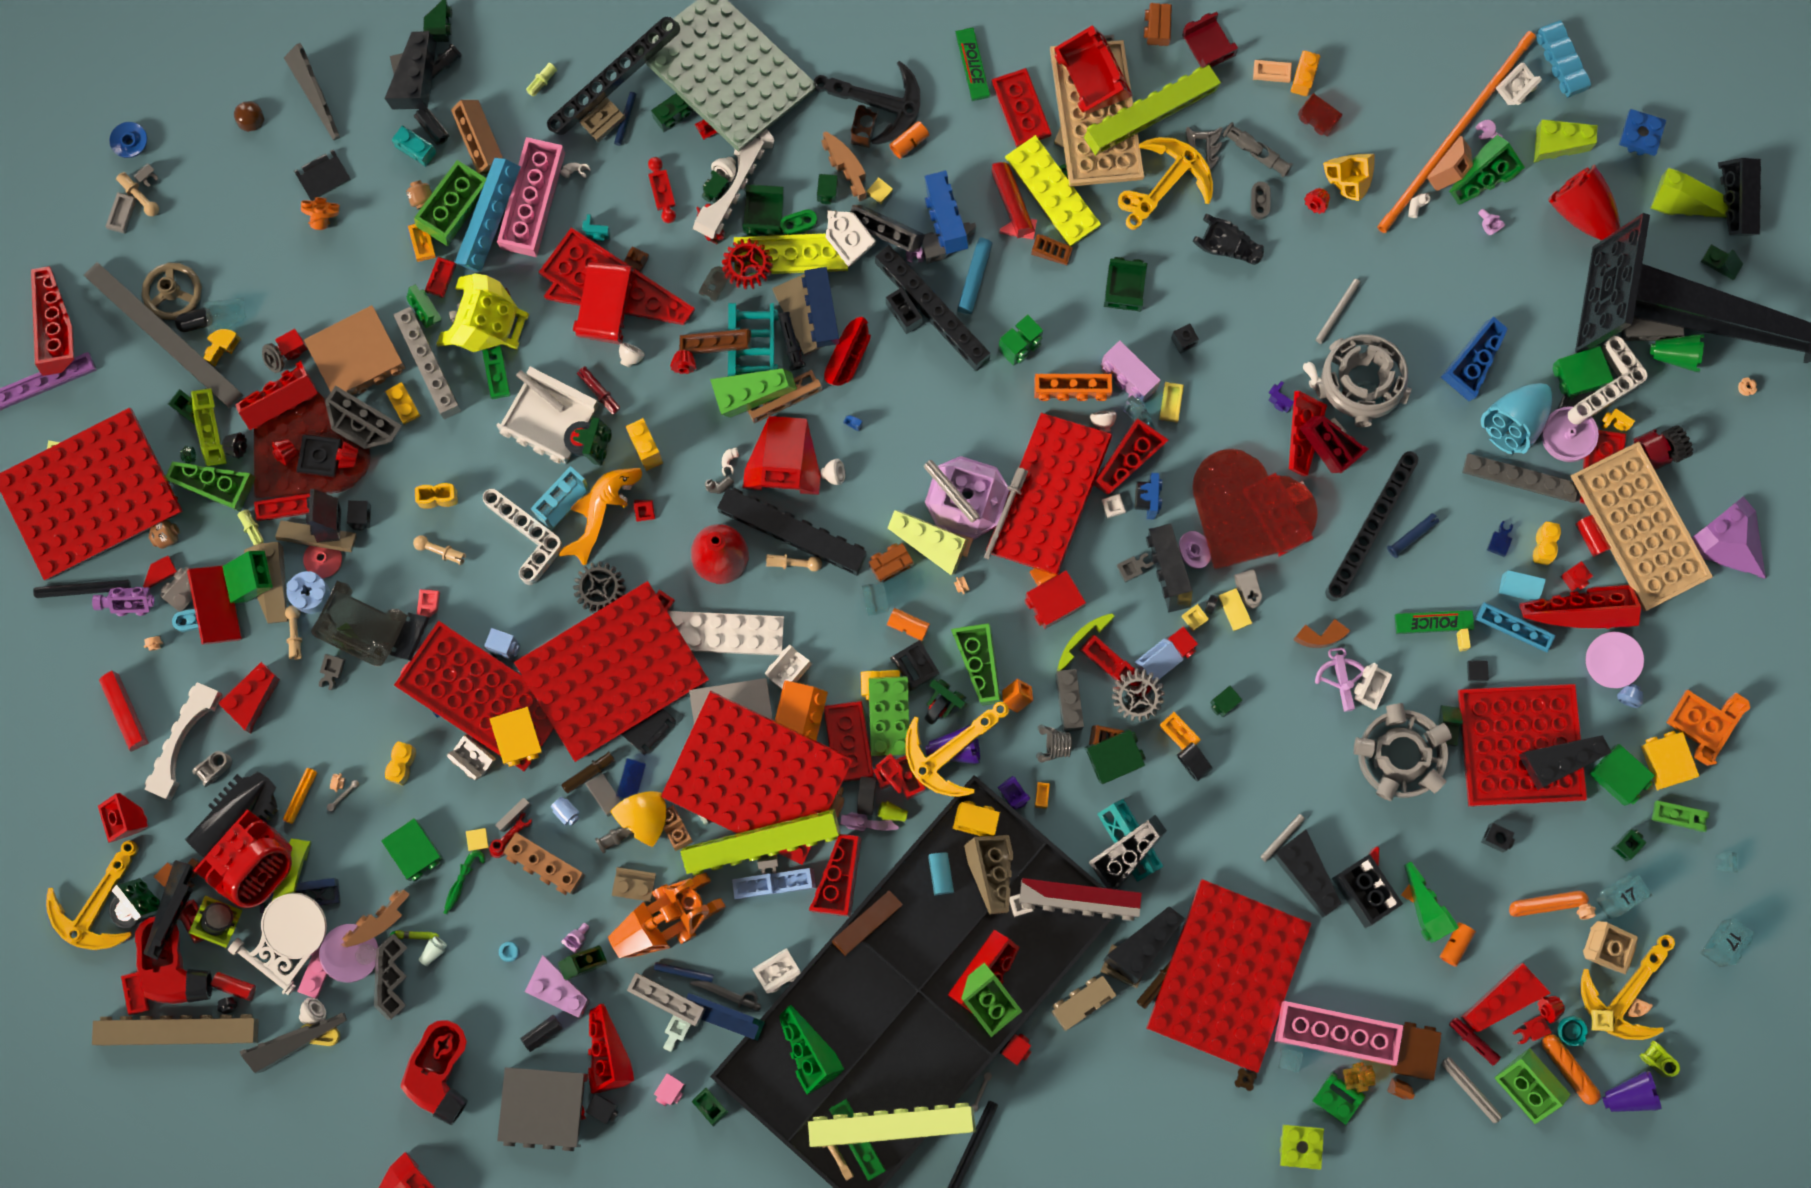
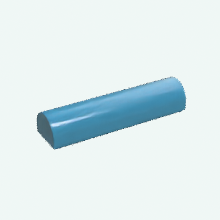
(974, 276)
(1515, 627)

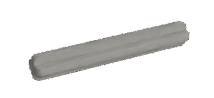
(951, 491)
(1468, 1086)

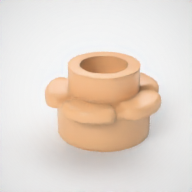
(1743, 386)
(961, 585)
(153, 643)
(337, 782)
(1586, 911)

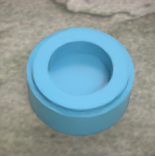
(509, 951)

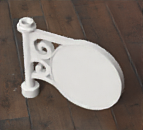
(291, 928)

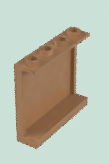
(355, 353)

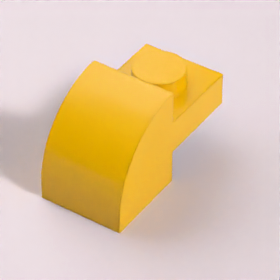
(221, 341)

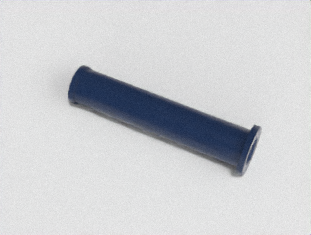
(1412, 535)

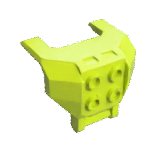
(484, 316)

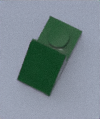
(1725, 263)
(182, 405)
(1452, 719)
(709, 1106)

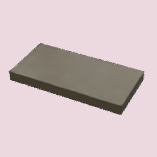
(792, 299)

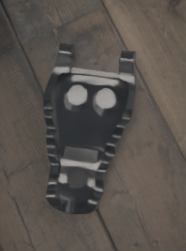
(1227, 240)

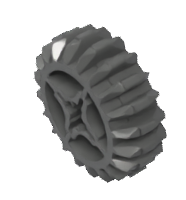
(590, 574)

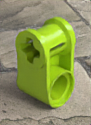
(1659, 1059)

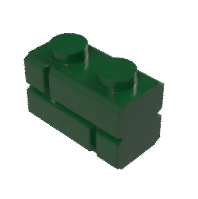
(582, 962)

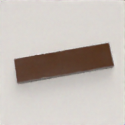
(716, 341)
(867, 923)

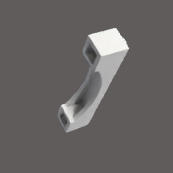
(710, 219)
(163, 779)

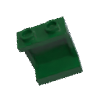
(763, 210)
(1125, 284)
(1115, 756)

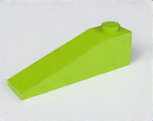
(1685, 195)

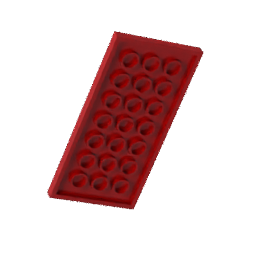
(1060, 476)
(469, 687)

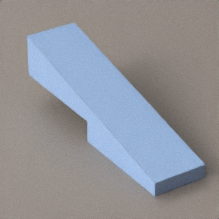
(774, 883)

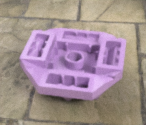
(988, 497)

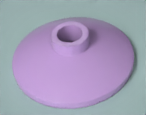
(1194, 550)

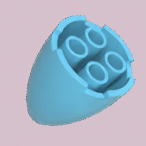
(1522, 413)

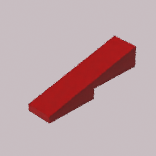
(1108, 660)

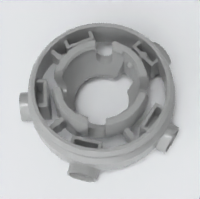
(1347, 357)
(1393, 776)

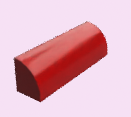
(1012, 199)
(123, 710)

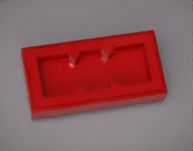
(440, 277)
(133, 994)

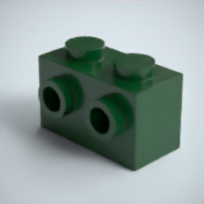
(671, 112)

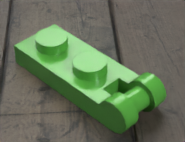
(1680, 816)

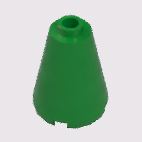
(1679, 351)

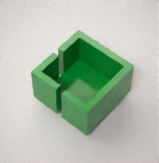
(1017, 344)

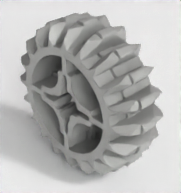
(1131, 690)

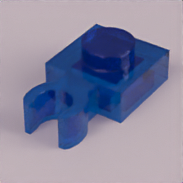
(1500, 541)

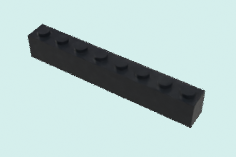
(792, 531)

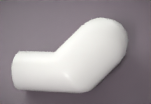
(1416, 203)

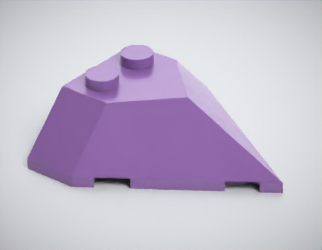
(1733, 540)

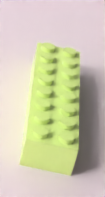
(891, 1126)

